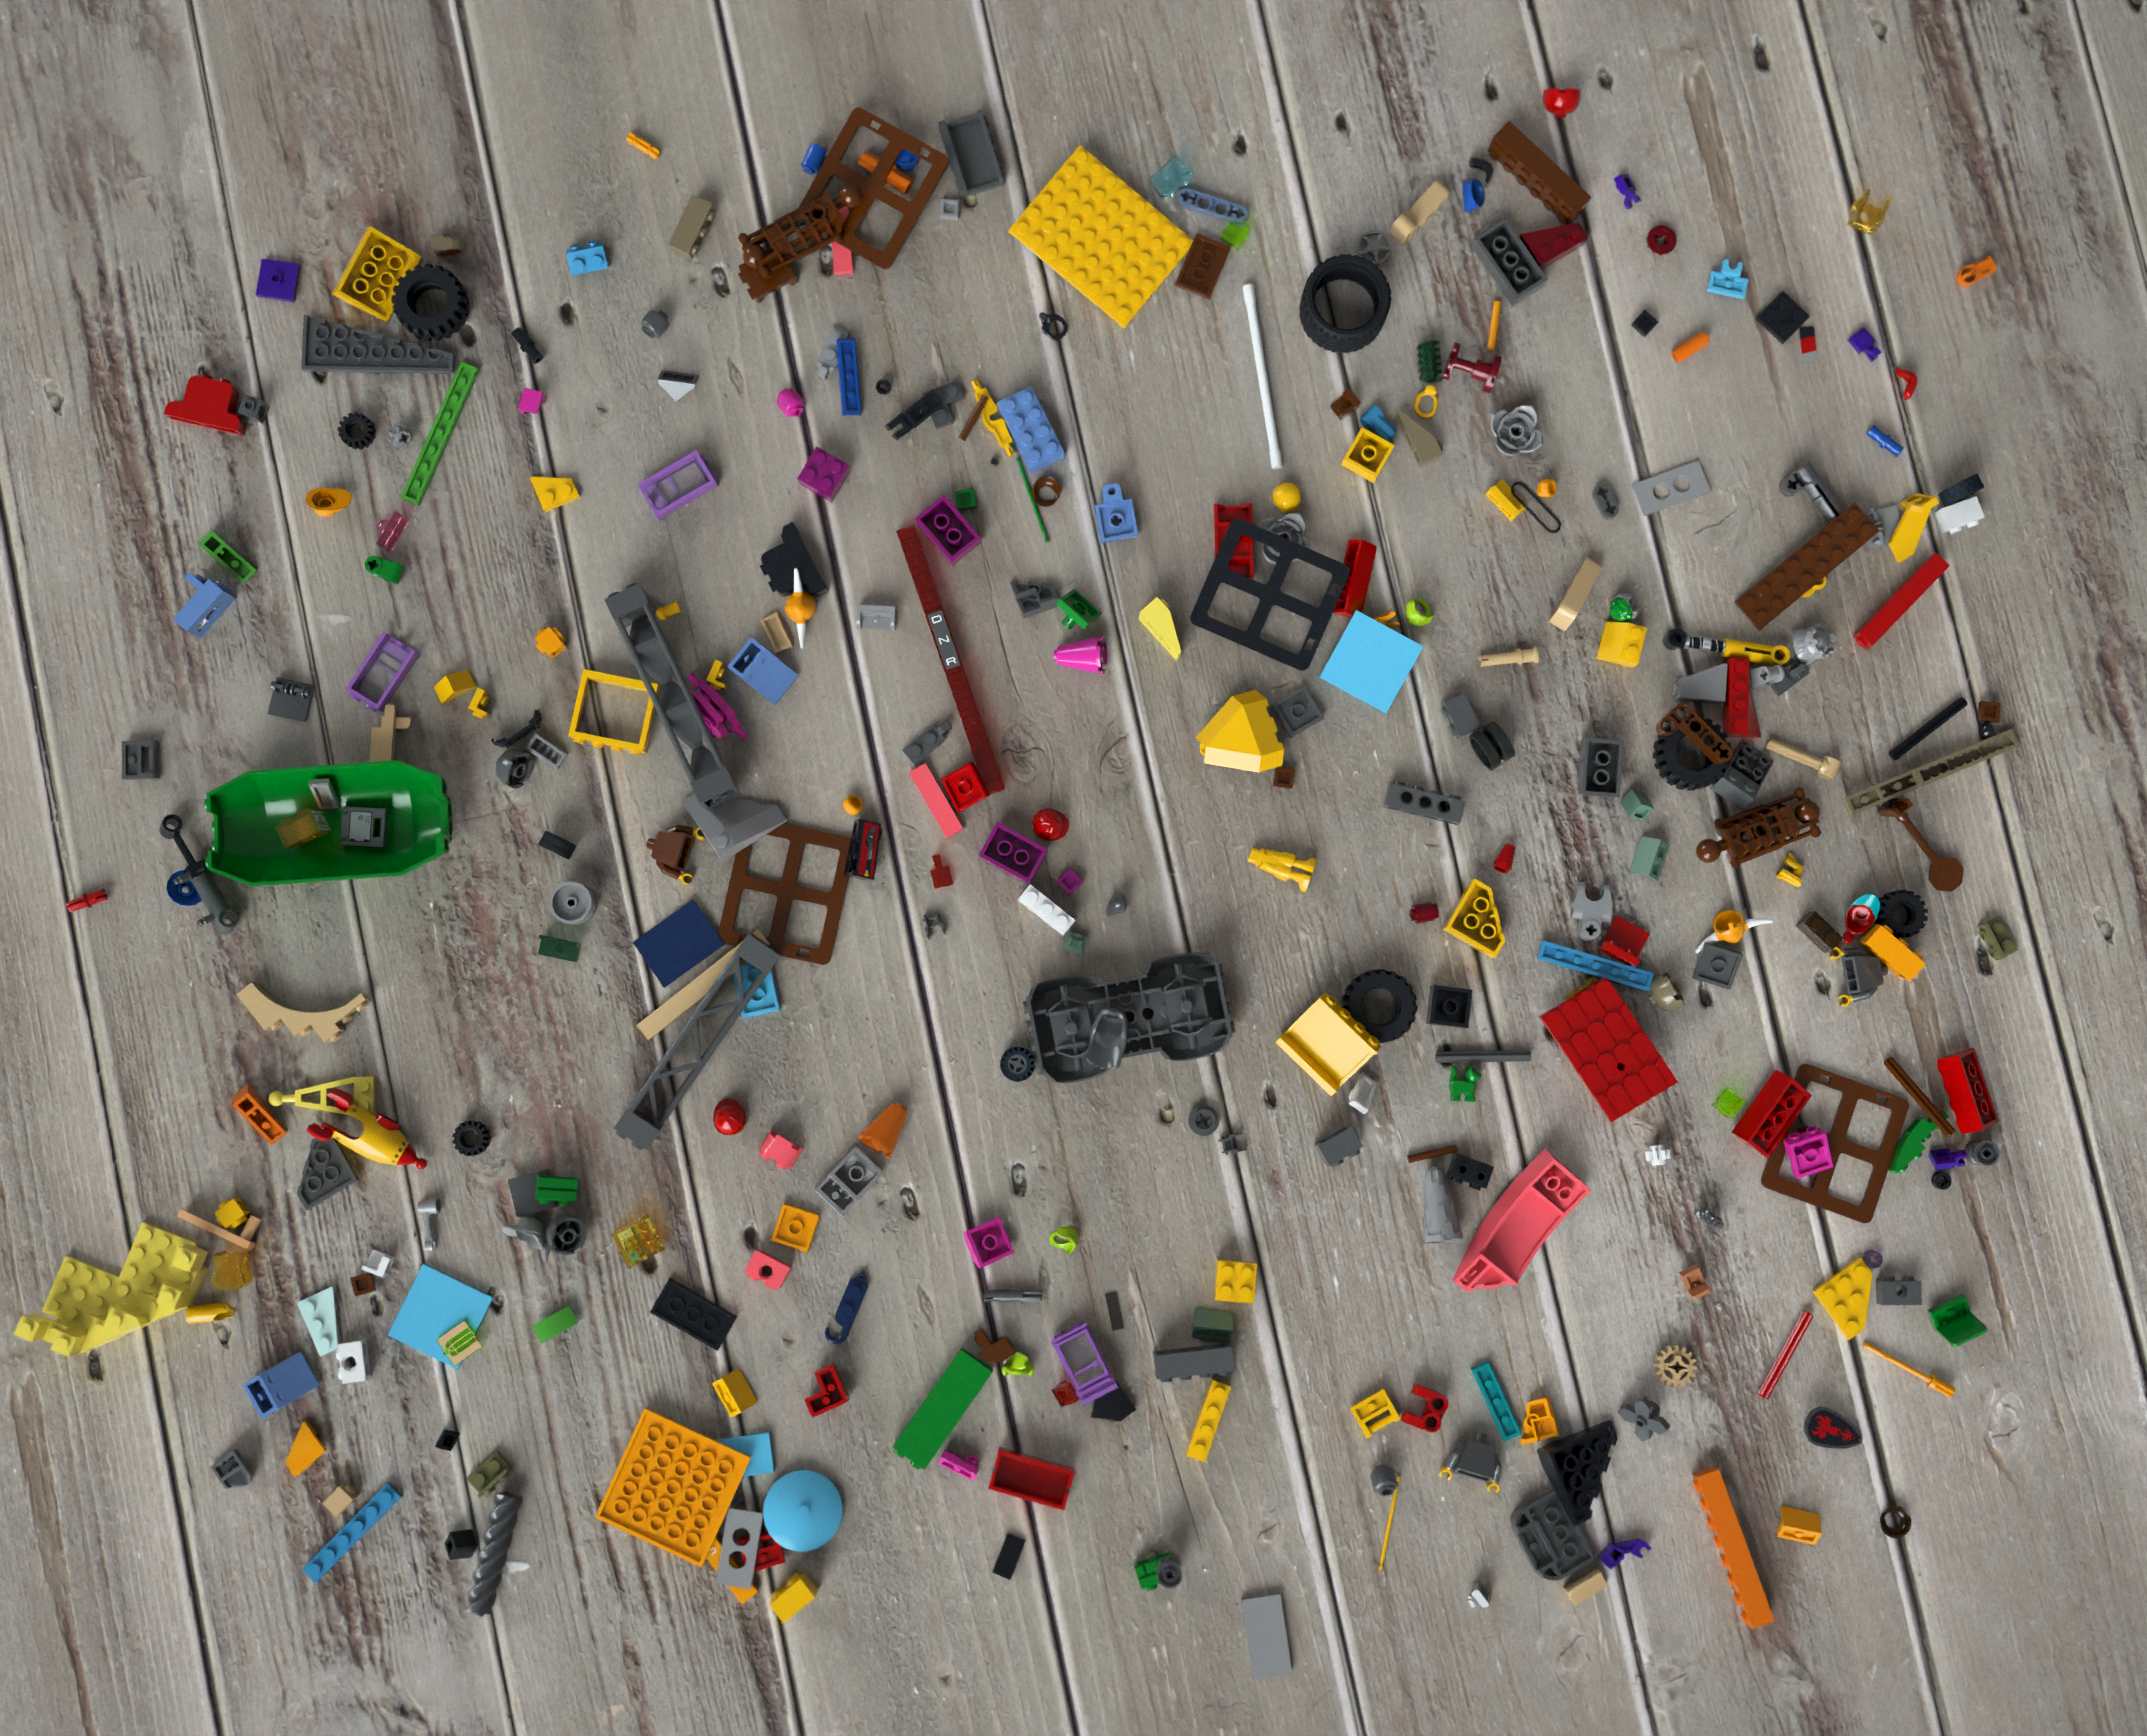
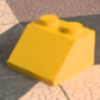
(1621, 643)

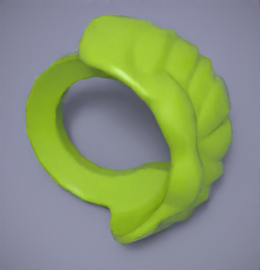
(1414, 616)
(1068, 1232)
(1018, 1365)

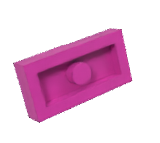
(966, 1468)

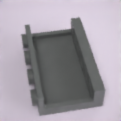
(972, 154)

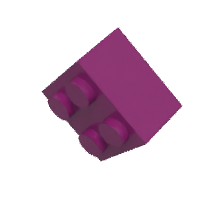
(824, 474)

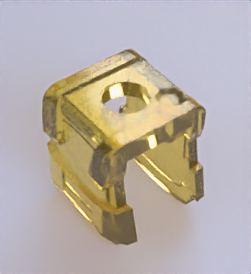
(1875, 214)
(231, 1270)

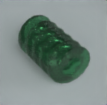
(1427, 362)

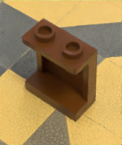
(761, 287)

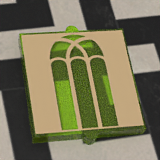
(459, 1342)

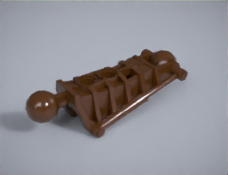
(810, 238)
(1758, 845)

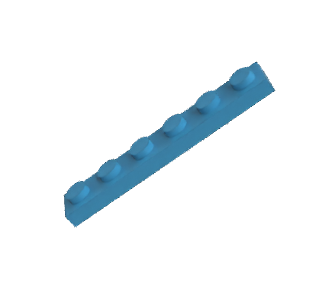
(1595, 966)
(351, 1532)

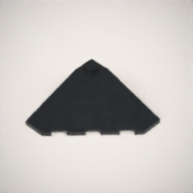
(1576, 1467)

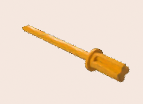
(1932, 1381)

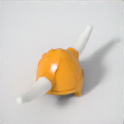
(800, 607)
(1730, 927)

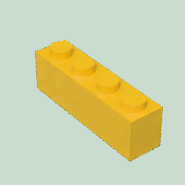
(1208, 1419)

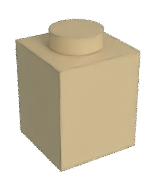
(340, 1499)

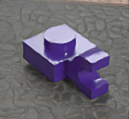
(1626, 187)
(1863, 342)
(1945, 1159)

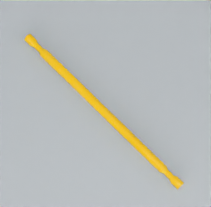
(1389, 1525)

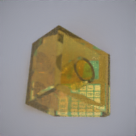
(638, 1241)

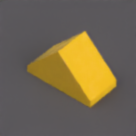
(454, 685)

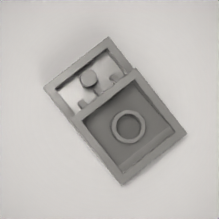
(848, 1181)

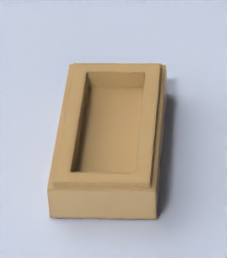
(776, 633)

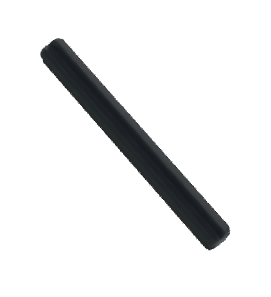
(1928, 728)

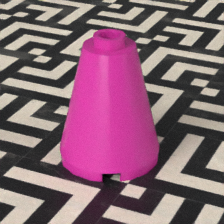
(1083, 655)

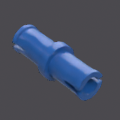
(1885, 441)

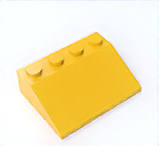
(374, 273)

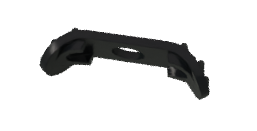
(534, 724)

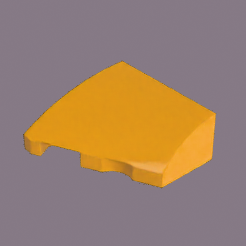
(1539, 1421)
(305, 1450)

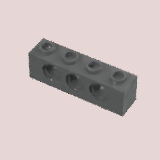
(1454, 803)

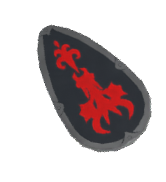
(1830, 1429)

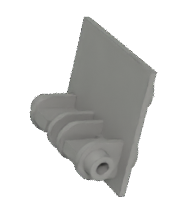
(1886, 521)

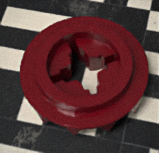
(1657, 232)

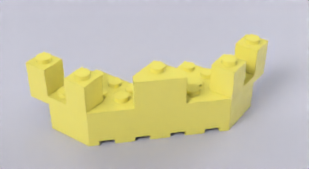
(99, 1306)

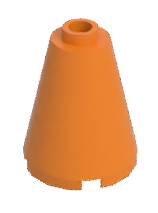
(885, 1129)

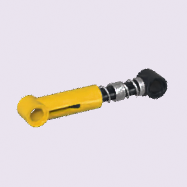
(1728, 647)

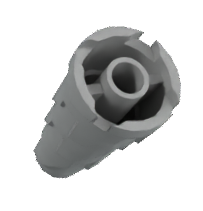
(1440, 1217)

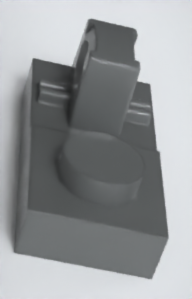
(1793, 673)

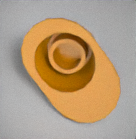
(328, 500)

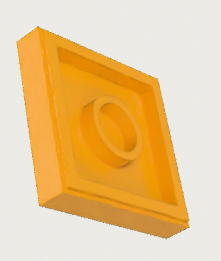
(795, 1227)

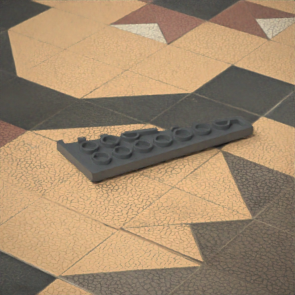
(347, 349)

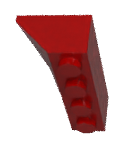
(1738, 708)

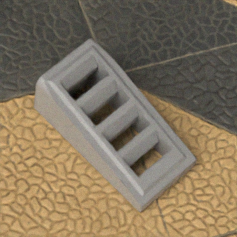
(549, 745)

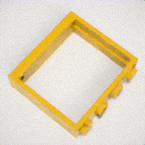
(599, 741)

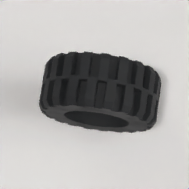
(418, 282)
(1676, 772)
(1400, 990)

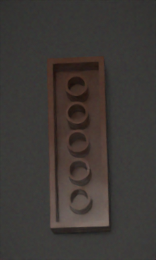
(1538, 174)

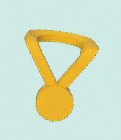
(1432, 390)

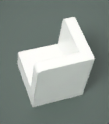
(379, 1263)

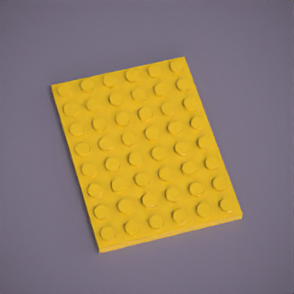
(1101, 236)

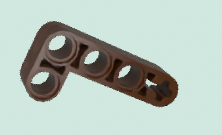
(1696, 737)

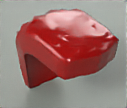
(1911, 380)

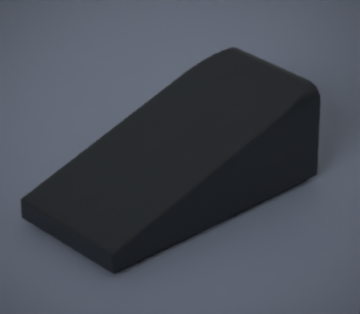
(1008, 1556)

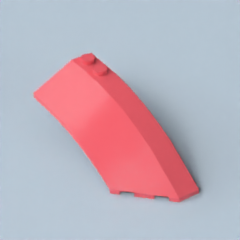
(1520, 1224)

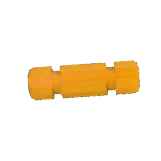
(643, 145)

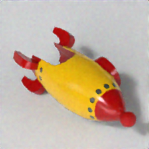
(381, 1135)

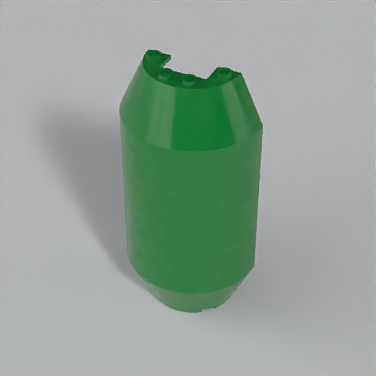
(255, 802)

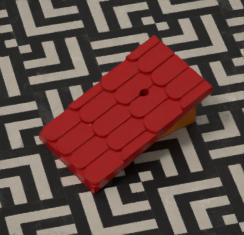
(1608, 1049)

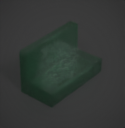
(559, 948)

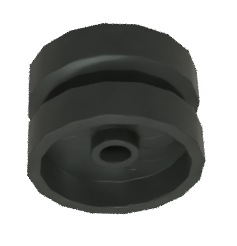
(1492, 745)

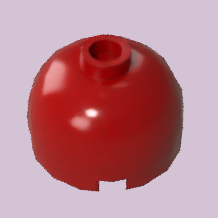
(1561, 101)

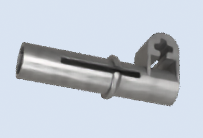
(1815, 488)

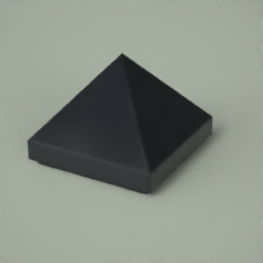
(447, 1439)

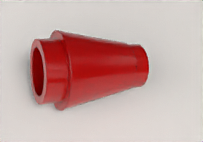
(1504, 860)

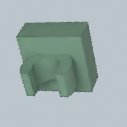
(1074, 943)

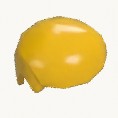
(1287, 497)

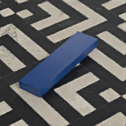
(848, 377)

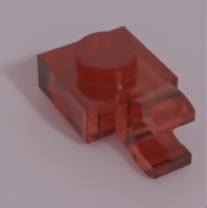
(940, 875)

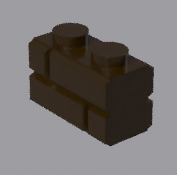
(1819, 932)

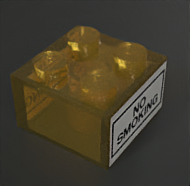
(302, 828)

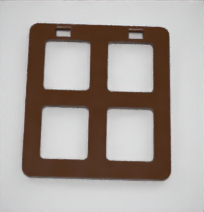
(873, 187)
(787, 891)
(1837, 1142)

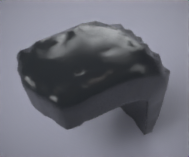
(1484, 166)

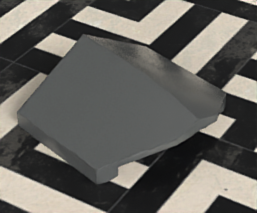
(232, 1470)

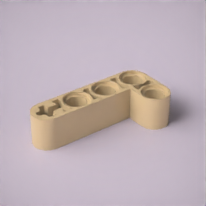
(1410, 222)
(1576, 594)

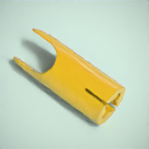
(208, 1312)

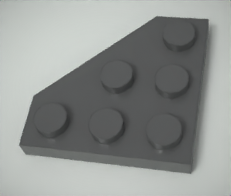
(324, 1173)

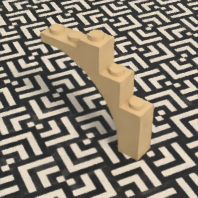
(272, 1013)

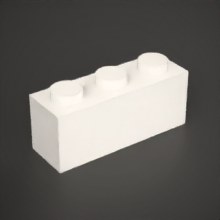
(1046, 910)

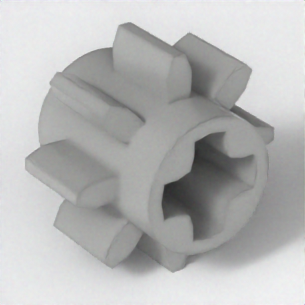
(400, 435)

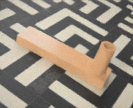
(243, 1240)

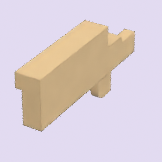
(384, 738)

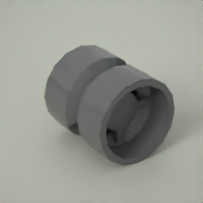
(1982, 1152)
(1169, 1572)

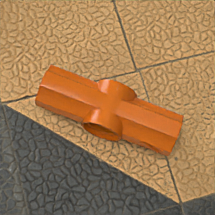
(895, 178)

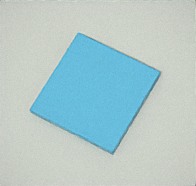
(1371, 661)
(435, 1307)

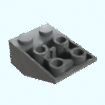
(1744, 775)

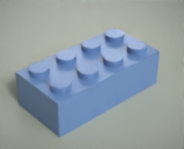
(1030, 430)

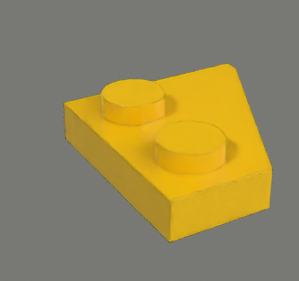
(554, 491)

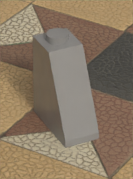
(1703, 687)

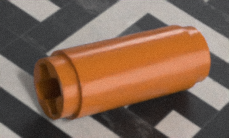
(1690, 347)

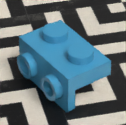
(586, 258)

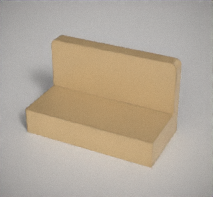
(1585, 1586)

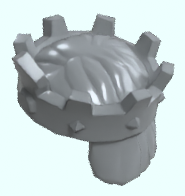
(1812, 643)

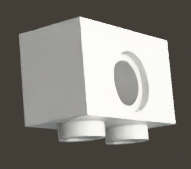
(359, 1351)

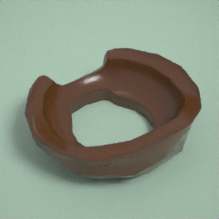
(1042, 482)

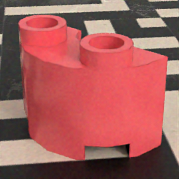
(780, 1150)

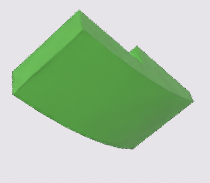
(555, 1324)

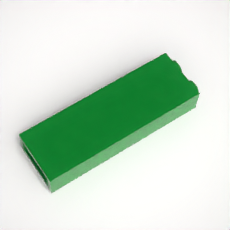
(942, 1409)

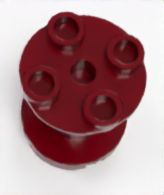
(1479, 370)

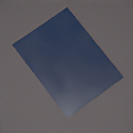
(678, 943)

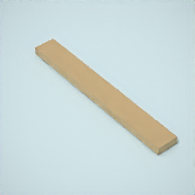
(689, 995)

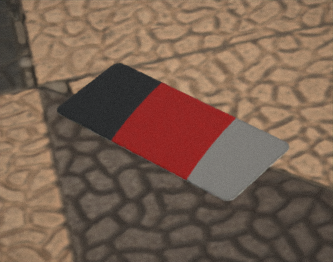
(1808, 344)

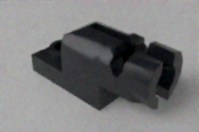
(915, 414)

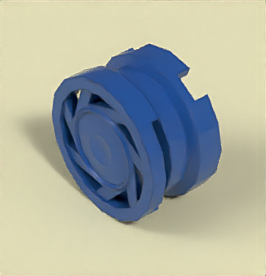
(906, 161)

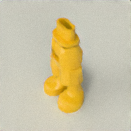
(1281, 865)

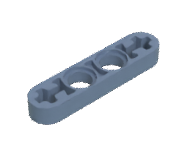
(1213, 203)

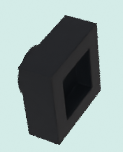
(1644, 323)

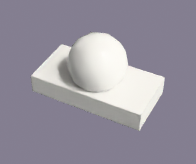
(1362, 1094)

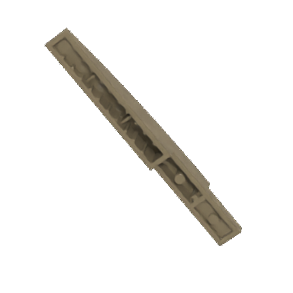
(1930, 772)

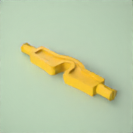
(997, 426)

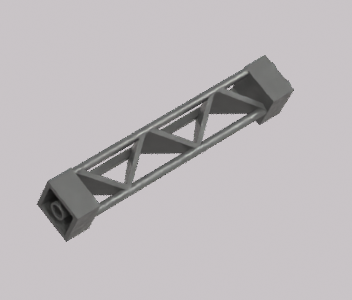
(676, 707)
(639, 1126)

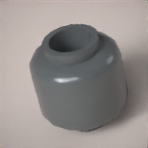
(654, 323)
(1384, 1480)

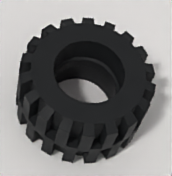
(1914, 909)

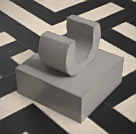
(1479, 1595)

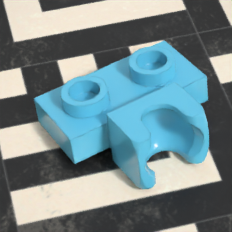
(1728, 281)

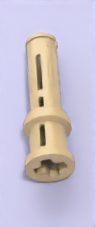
(1518, 657)

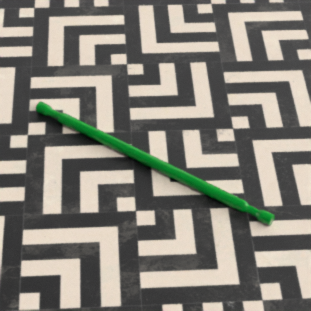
(1031, 498)

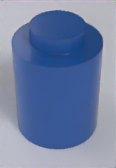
(813, 159)

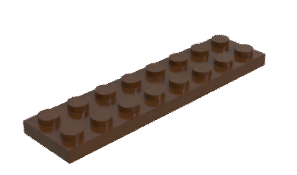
(1807, 566)

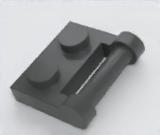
(134, 760)

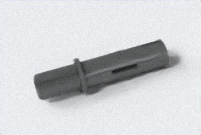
(1012, 1296)

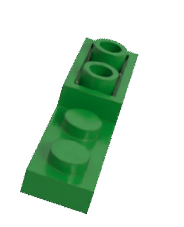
(1910, 1146)

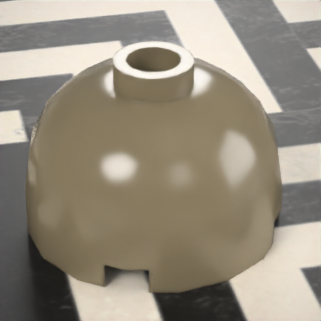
(1666, 993)

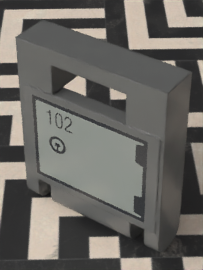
(360, 826)

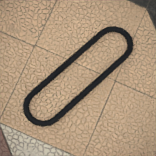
(1529, 510)

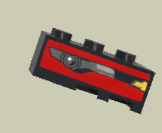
(863, 850)

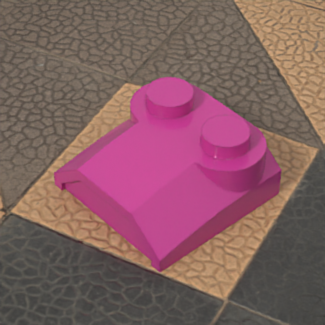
(988, 1242)

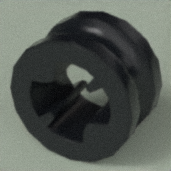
(1938, 1175)

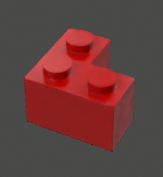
(831, 1394)

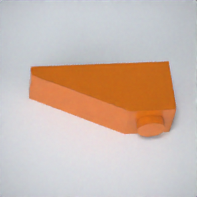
(258, 1114)

